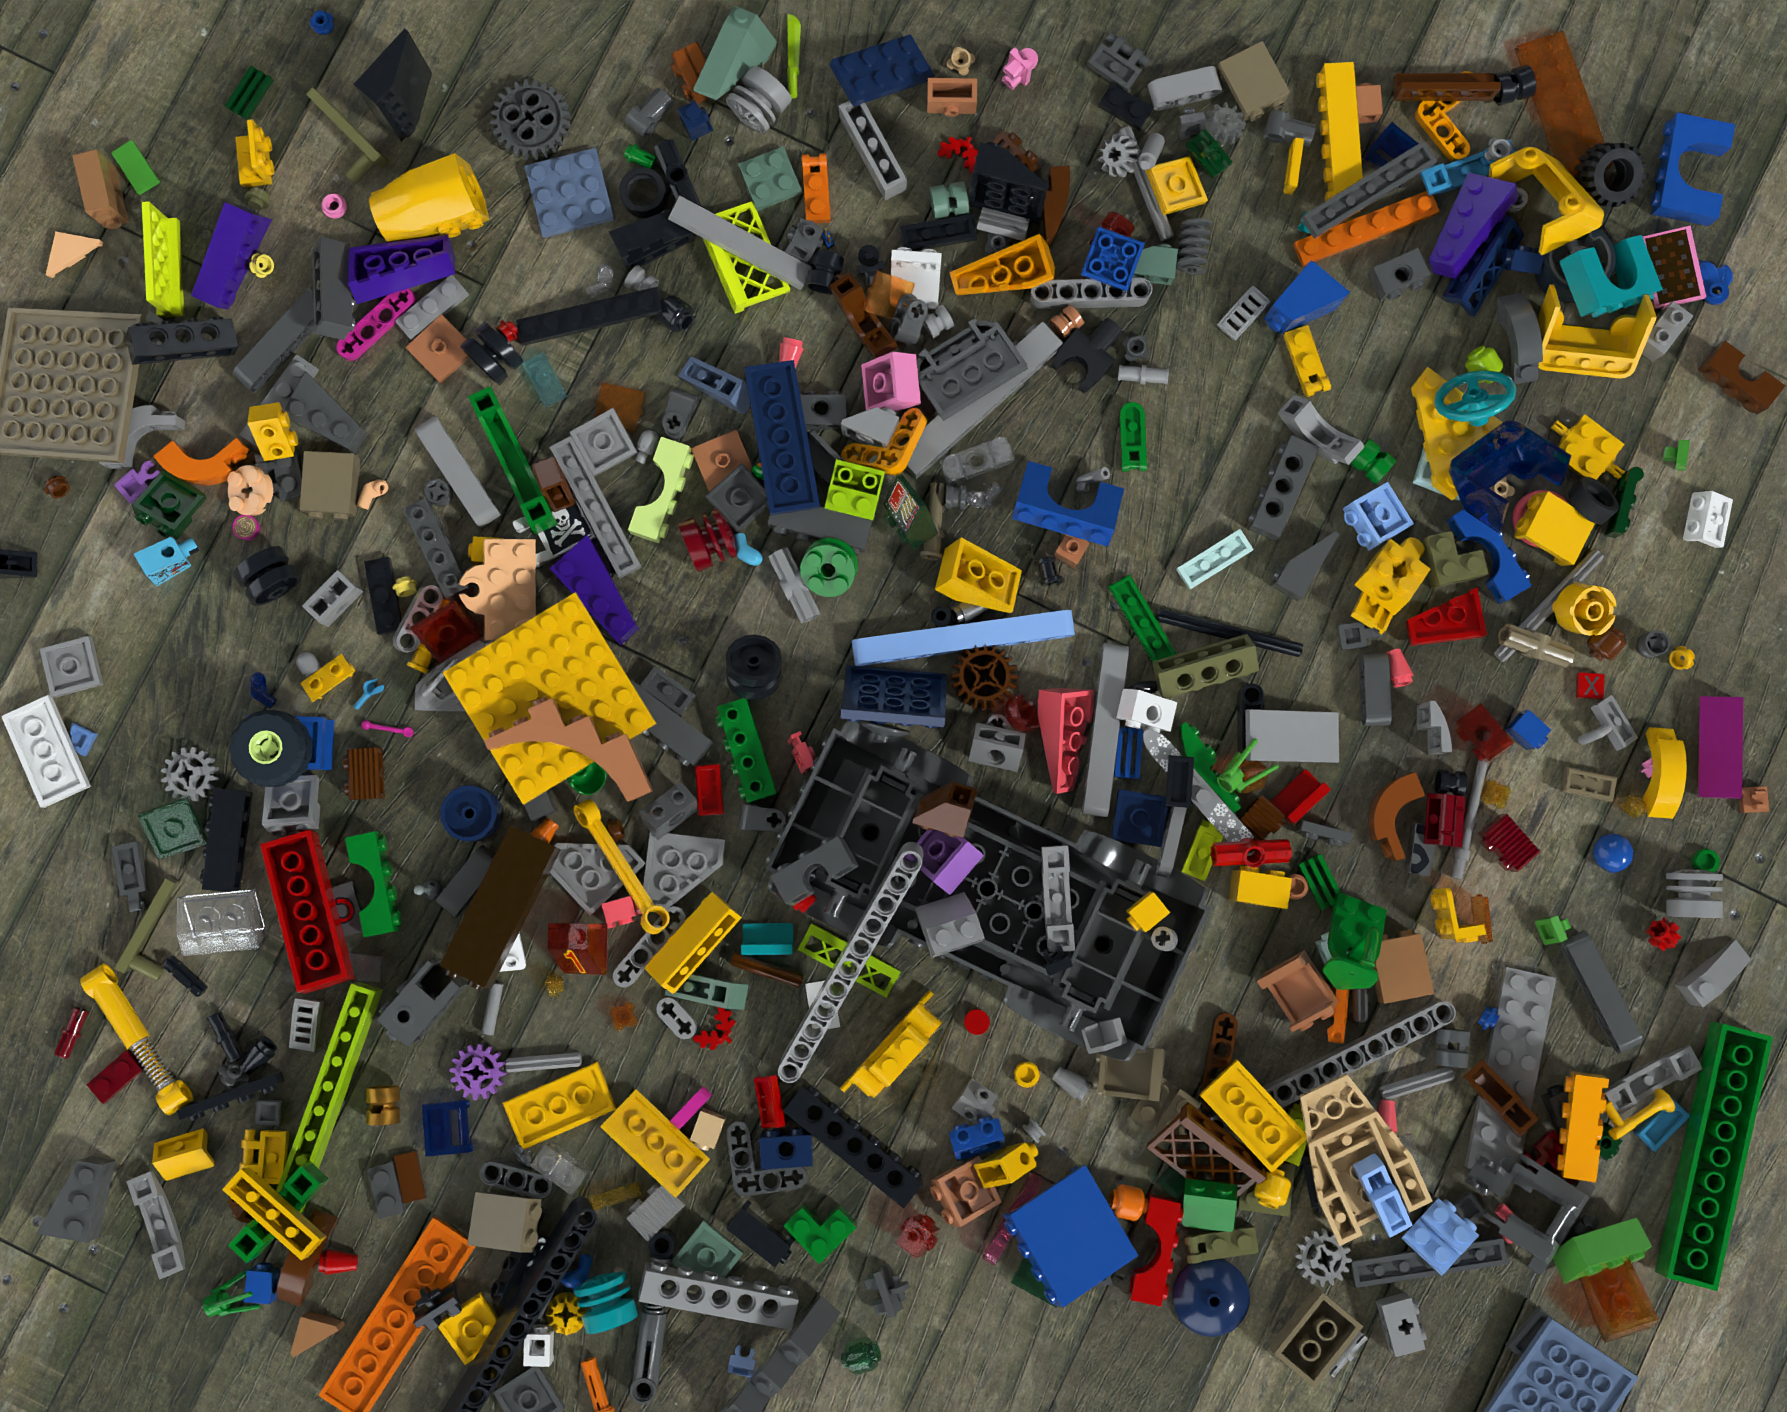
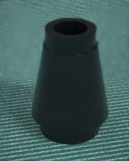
(258, 1054)

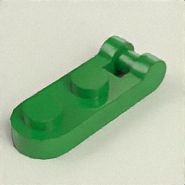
(1132, 437)

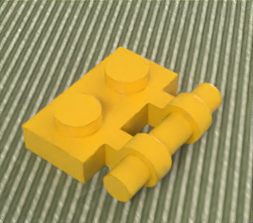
(272, 1153)

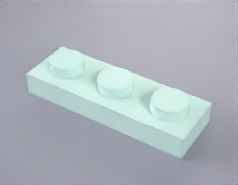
(1214, 559)

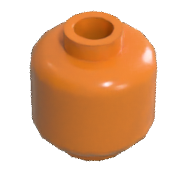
(1128, 1202)

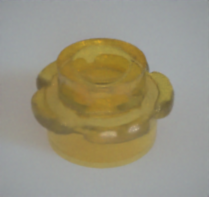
(1634, 806)
(554, 985)

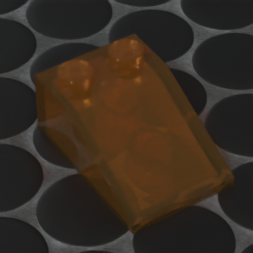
(1618, 1302)

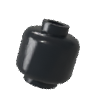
(676, 314)

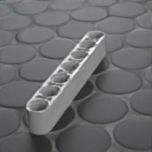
(1105, 730)

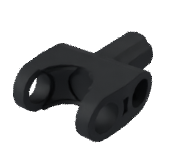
(1090, 352)

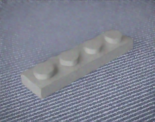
(284, 388)

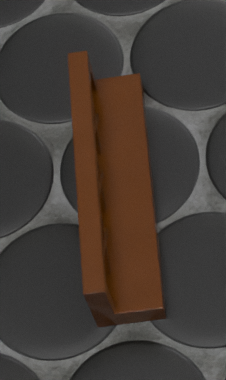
(1445, 87)

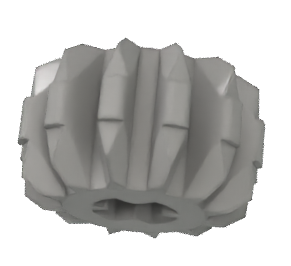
(1112, 150)

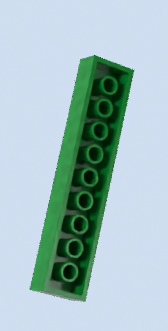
(1713, 1156)

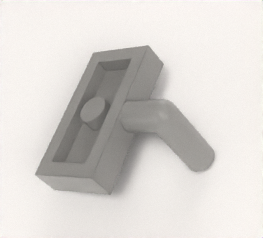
(1612, 723)

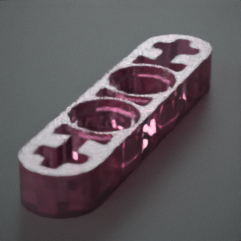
(1002, 1236)

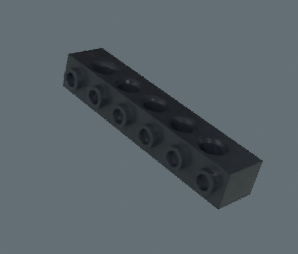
(899, 1191)

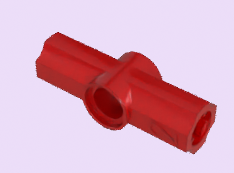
(1236, 852)

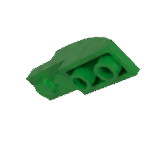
(1203, 759)

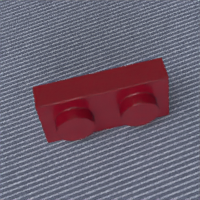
(115, 1076)

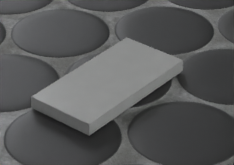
(1293, 736)

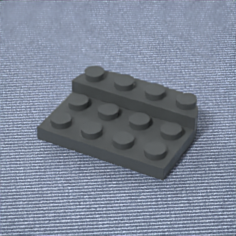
(968, 367)

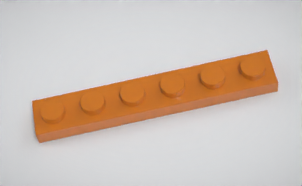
(1366, 228)

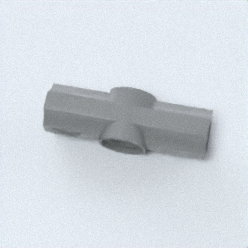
(793, 585)

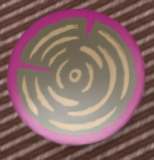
(246, 527)

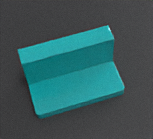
(767, 939)

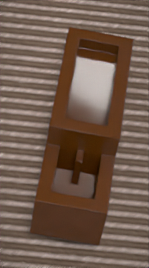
(1055, 201)
(1501, 1098)

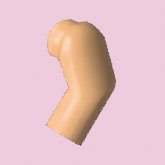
(371, 490)

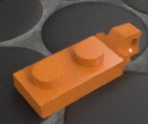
(1337, 1031)

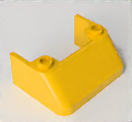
(1577, 207)
(1593, 350)

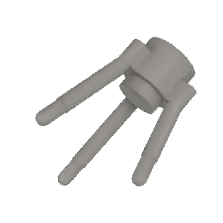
(429, 692)

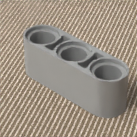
(1185, 88)
(420, 605)

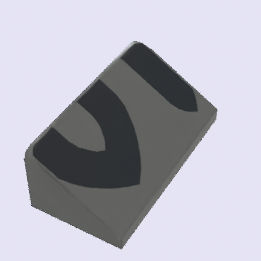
(1419, 855)

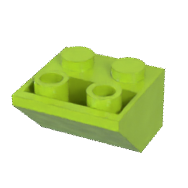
(854, 489)

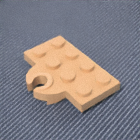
(504, 585)

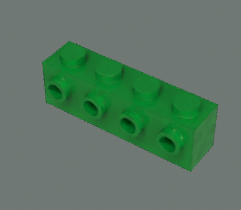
(747, 751)

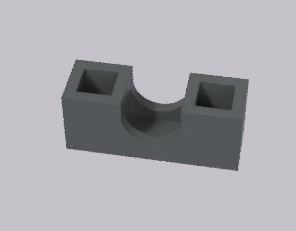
(793, 878)

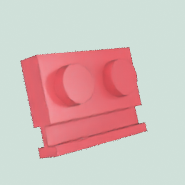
(802, 754)

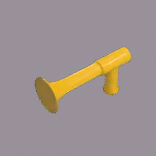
(1661, 1101)

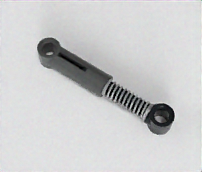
(652, 1329)

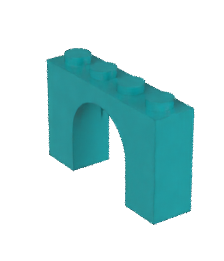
(1595, 292)

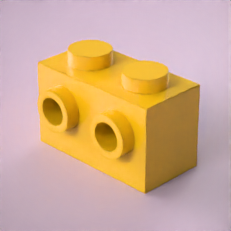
(272, 431)

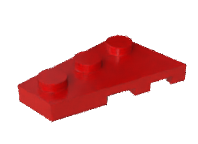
(1452, 621)

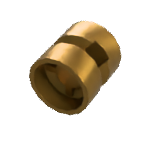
(383, 1105)

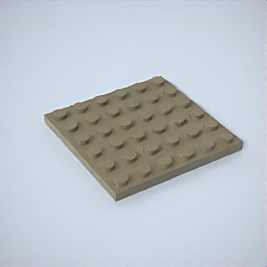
(66, 384)

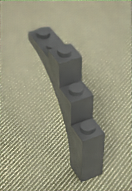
(785, 1359)

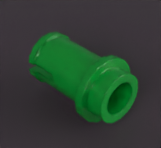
(639, 156)

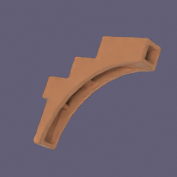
(548, 725)

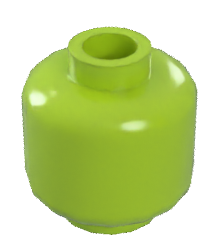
(1483, 359)

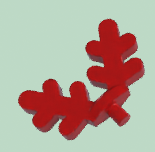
(970, 153)
(714, 1039)

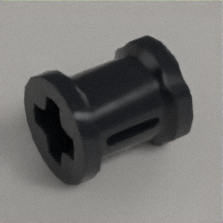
(1048, 571)

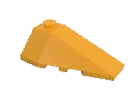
(1012, 268)

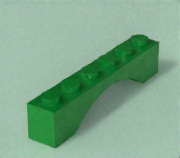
(512, 460)

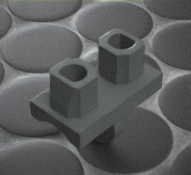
(890, 1289)

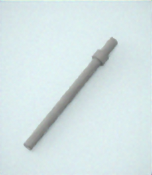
(1462, 853)

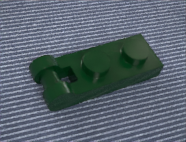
(1619, 522)

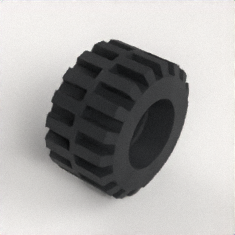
(1628, 173)

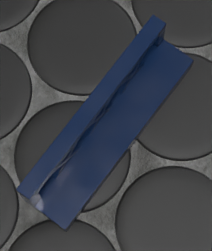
(1471, 277)

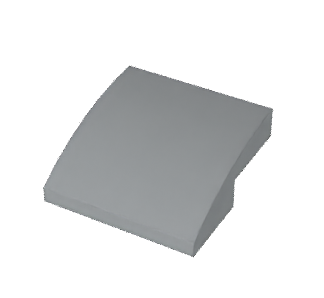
(1433, 720)

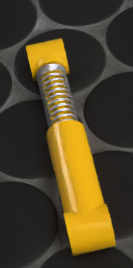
(104, 988)

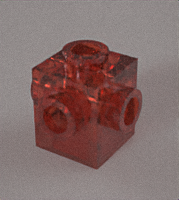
(918, 1235)

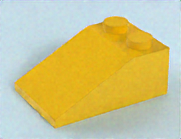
(977, 577)

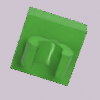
(1678, 454)
(1552, 929)

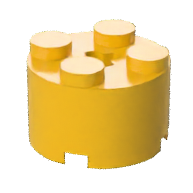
(1585, 609)

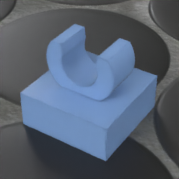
(742, 1365)

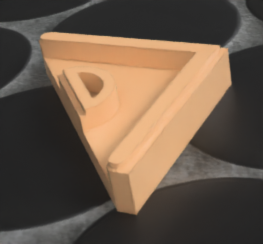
(69, 250)

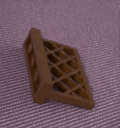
(1218, 1139)

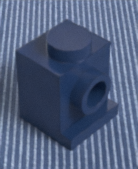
(695, 120)
(1523, 260)

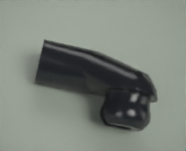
(1146, 686)

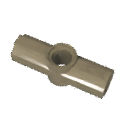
(1536, 645)

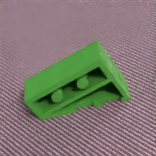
(1601, 1249)

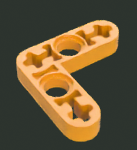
(1439, 118)
(897, 455)

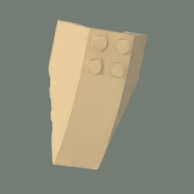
(1341, 1132)

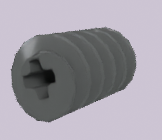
(1191, 246)

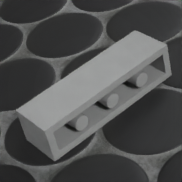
(873, 149)

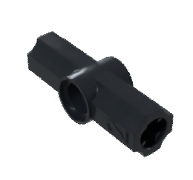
(672, 165)

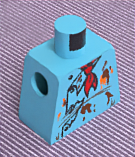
(166, 559)

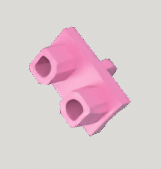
(1019, 67)

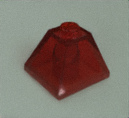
(447, 631)

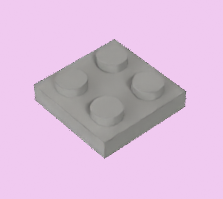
(603, 442)
(71, 666)

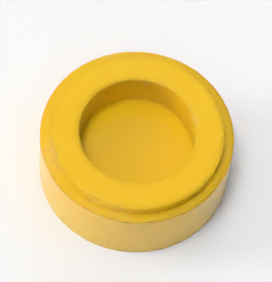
(1026, 1074)

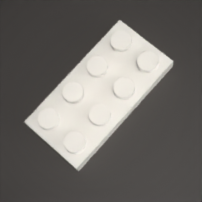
(46, 751)

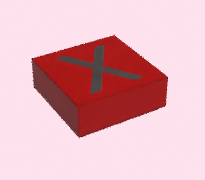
(1590, 685)

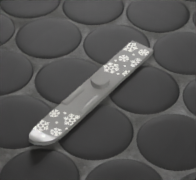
(1202, 794)

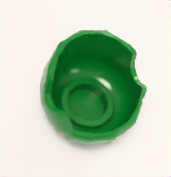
(588, 780)

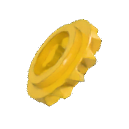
(557, 1306)

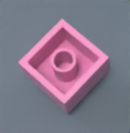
(891, 382)

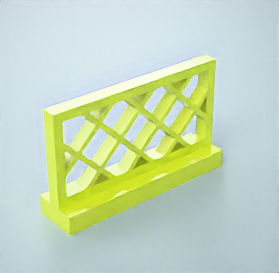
(162, 262)
(726, 269)

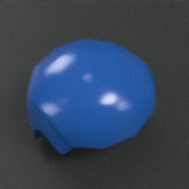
(1613, 853)

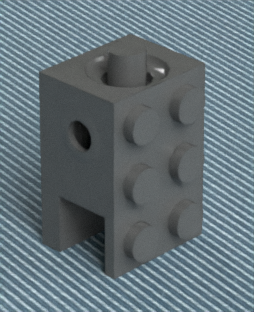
(418, 1005)

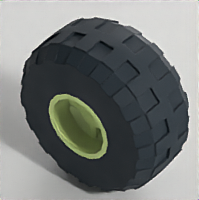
(271, 748)

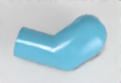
(745, 552)

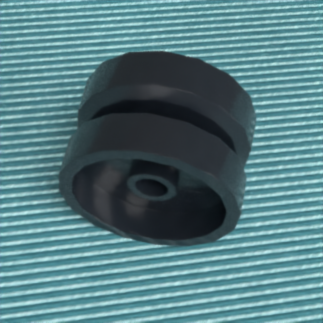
(495, 349)
(266, 576)
(753, 667)

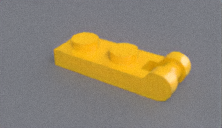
(1306, 360)

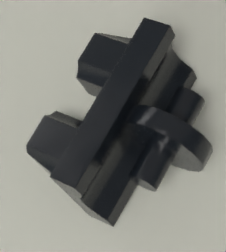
(869, 257)
(434, 1303)

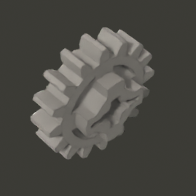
(186, 765)
(1332, 1255)

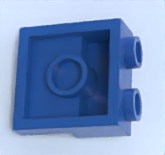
(977, 1139)

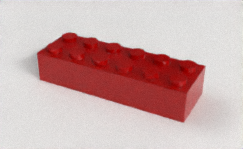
(307, 911)

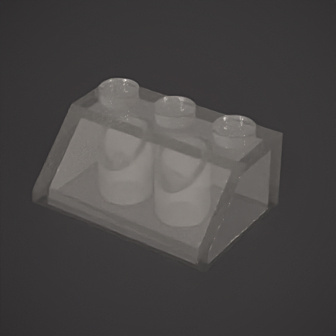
(219, 922)

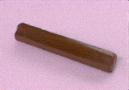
(767, 970)

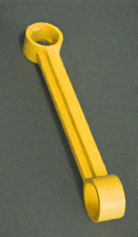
(590, 817)

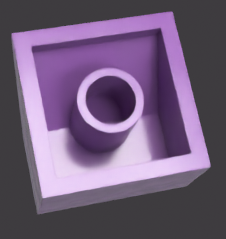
(946, 858)

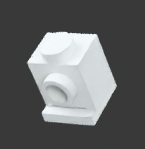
(534, 1354)

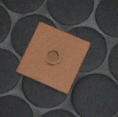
(439, 349)
(720, 457)

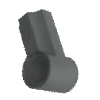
(645, 117)
(1283, 128)

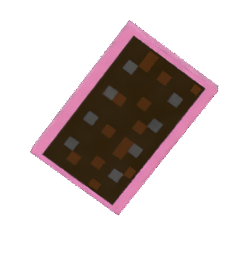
(1676, 267)

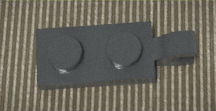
(131, 874)

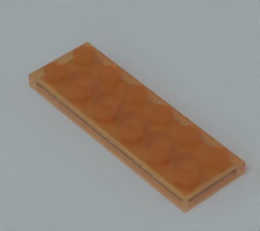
(1561, 99)

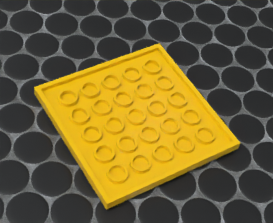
(553, 657)

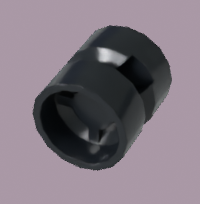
(1516, 84)
(825, 268)

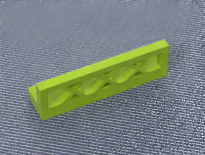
(838, 943)

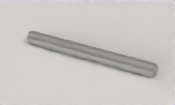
(1538, 616)

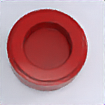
(976, 1021)

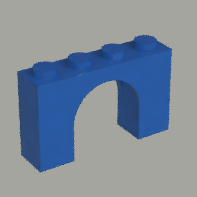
(1673, 195)
(1090, 524)

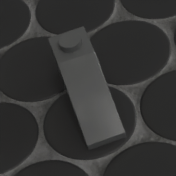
(1299, 572)

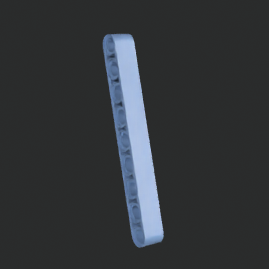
(963, 636)

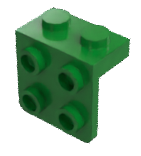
(1209, 1205)

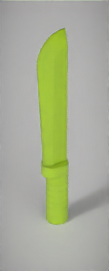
(793, 51)

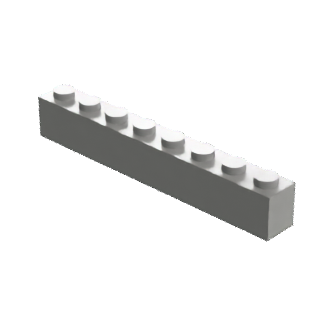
(941, 435)

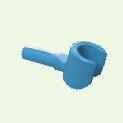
(369, 689)

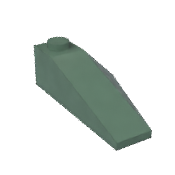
(740, 44)

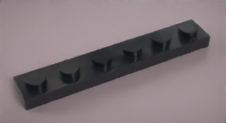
(589, 316)

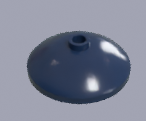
(1200, 1283)

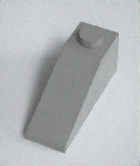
(1713, 975)

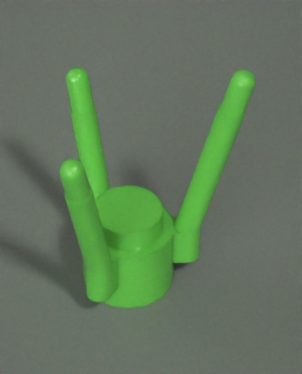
(1232, 775)

